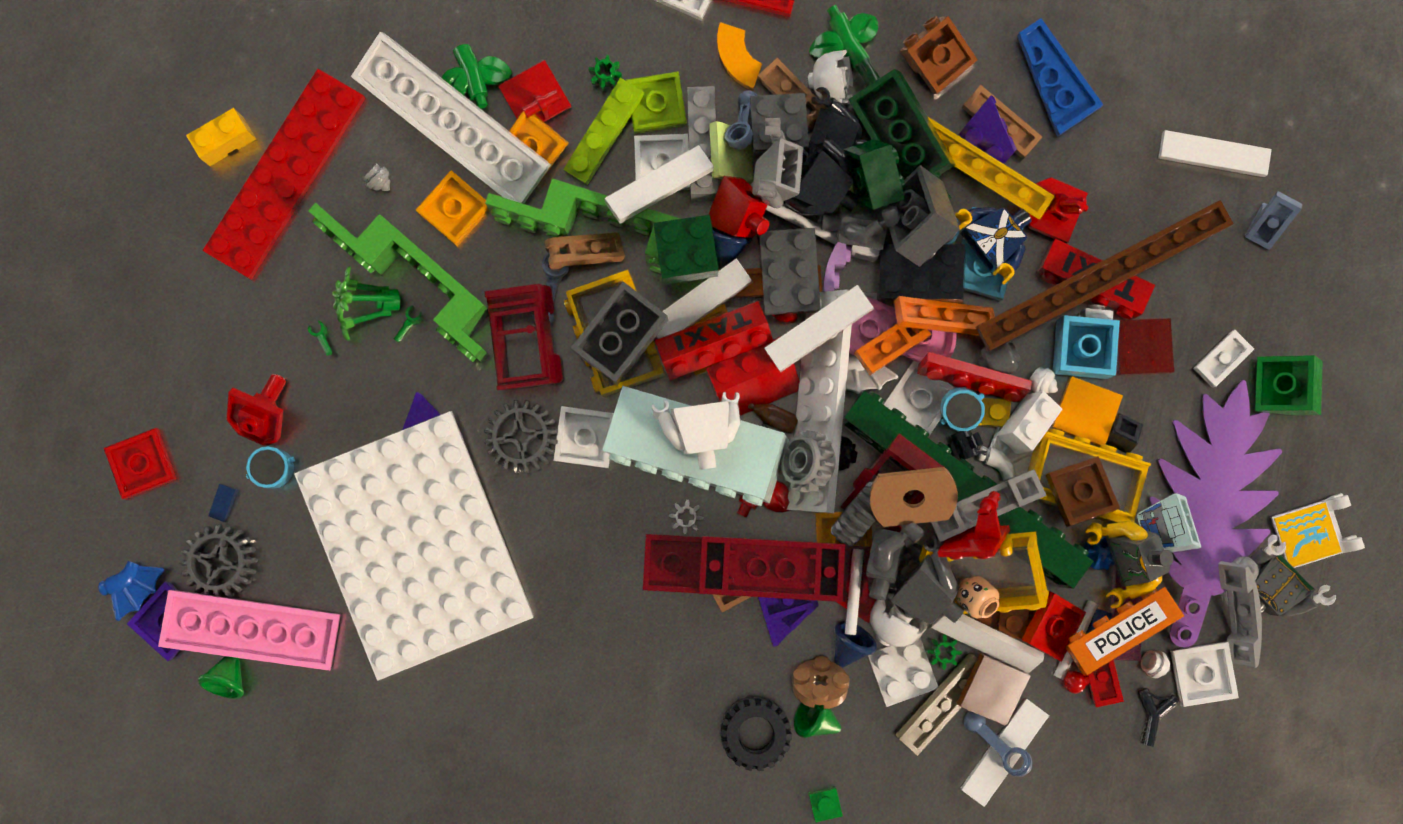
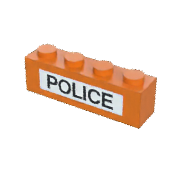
(1123, 631)

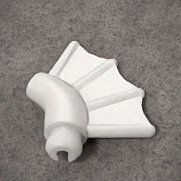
(859, 380)
(1004, 459)

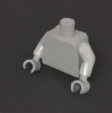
(778, 169)

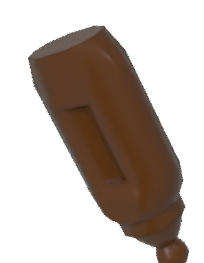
(775, 417)

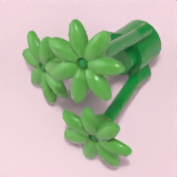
(384, 299)

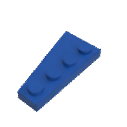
(1059, 81)

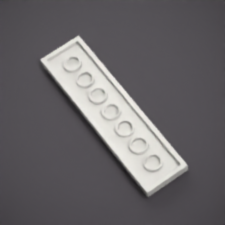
(450, 119)
(822, 406)

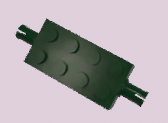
(897, 118)

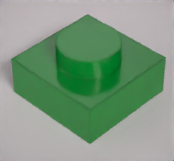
(825, 804)

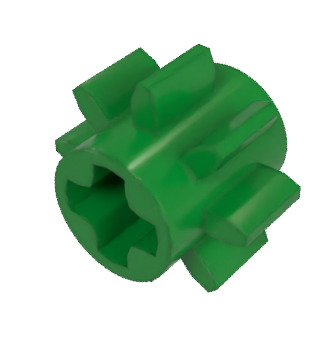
(602, 79)
(952, 652)

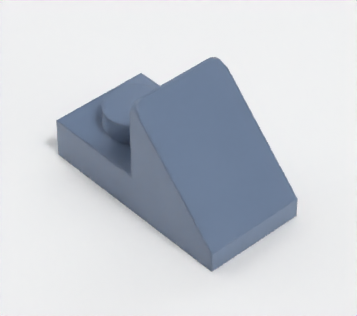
(1273, 220)

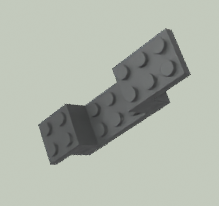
(785, 249)

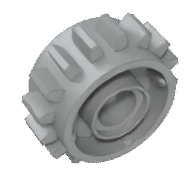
(808, 461)

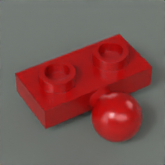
(1102, 682)

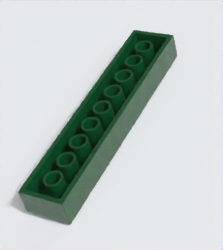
(879, 426)

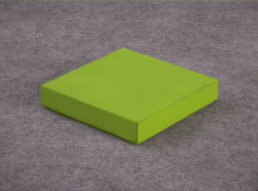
(661, 105)

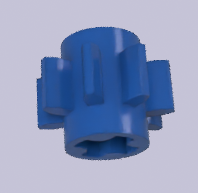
(1099, 554)

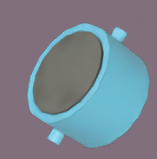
(962, 409)
(270, 467)

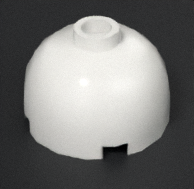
(834, 73)
(893, 626)

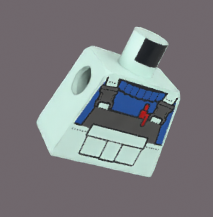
(1172, 522)

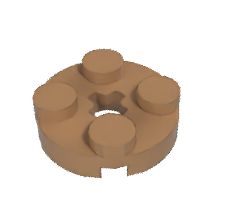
(825, 671)

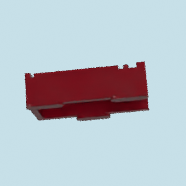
(516, 301)
(908, 456)

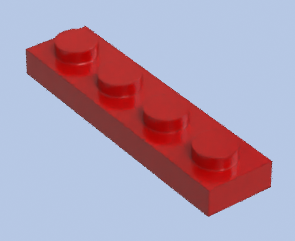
(974, 377)

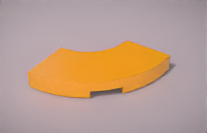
(736, 57)

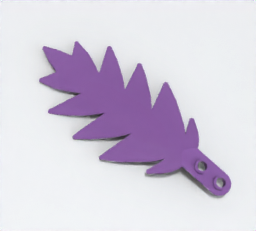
(1217, 501)

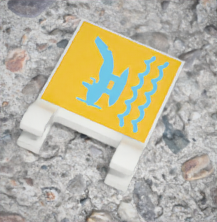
(1313, 532)

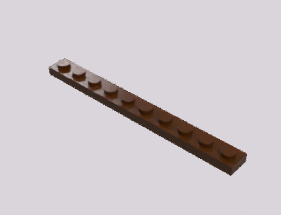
(1104, 275)

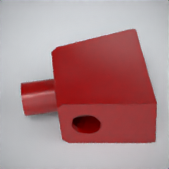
(737, 209)

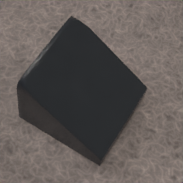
(1124, 433)

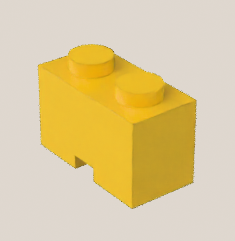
(221, 136)

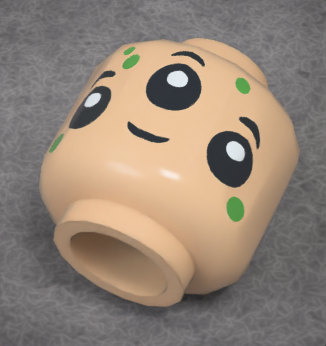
(978, 597)

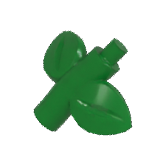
(846, 35)
(474, 74)

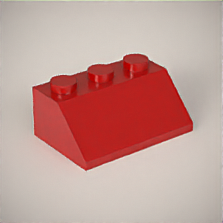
(753, 377)

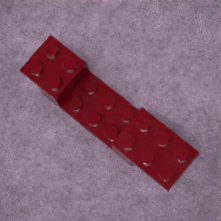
(751, 567)

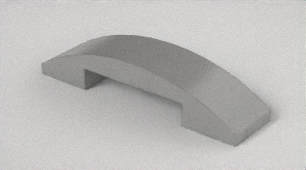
(1013, 492)
(1244, 613)

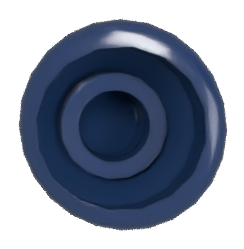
(728, 247)
(852, 647)

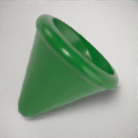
(224, 678)
(815, 721)

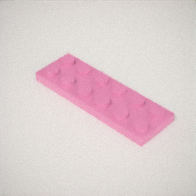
(249, 630)

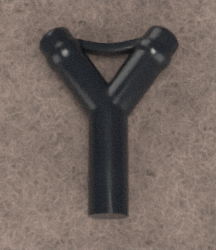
(1154, 713)

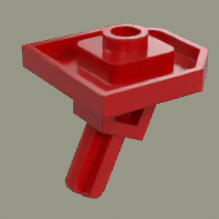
(1063, 211)
(257, 415)

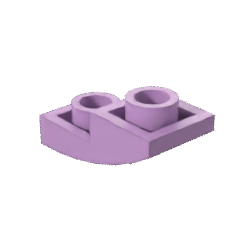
(837, 261)

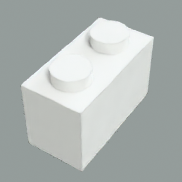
(1029, 422)

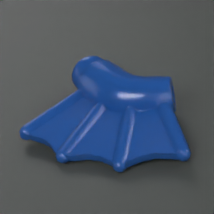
(130, 587)

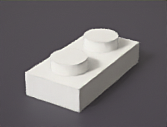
(1223, 358)

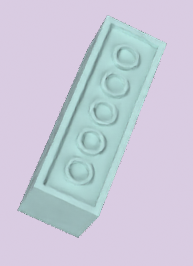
(744, 468)

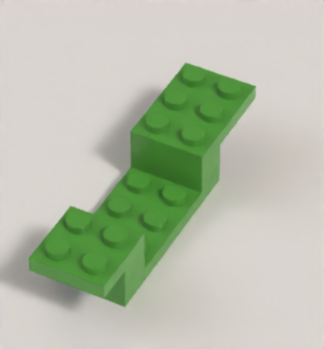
(561, 211)
(382, 245)

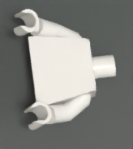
(701, 427)

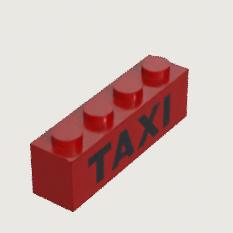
(1066, 261)
(714, 340)

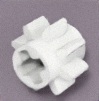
(691, 522)

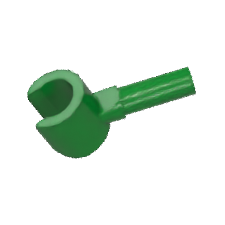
(408, 323)
(321, 337)

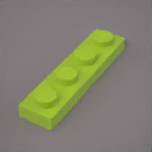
(603, 131)

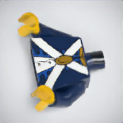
(995, 237)

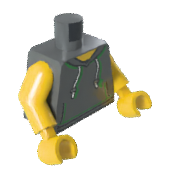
(1136, 555)

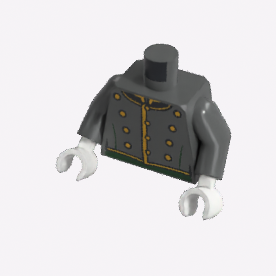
(1281, 586)

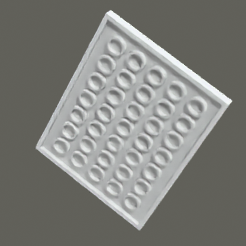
(414, 545)

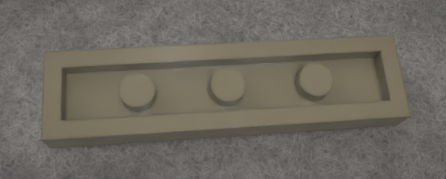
(937, 708)

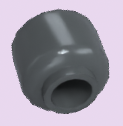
(1001, 359)

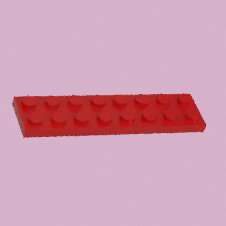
(284, 174)

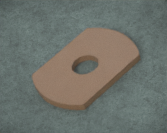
(938, 500)

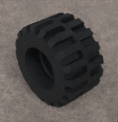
(756, 758)

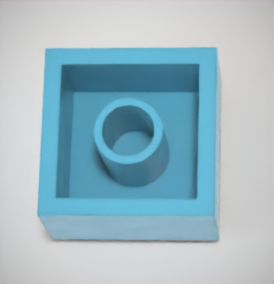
(1086, 347)

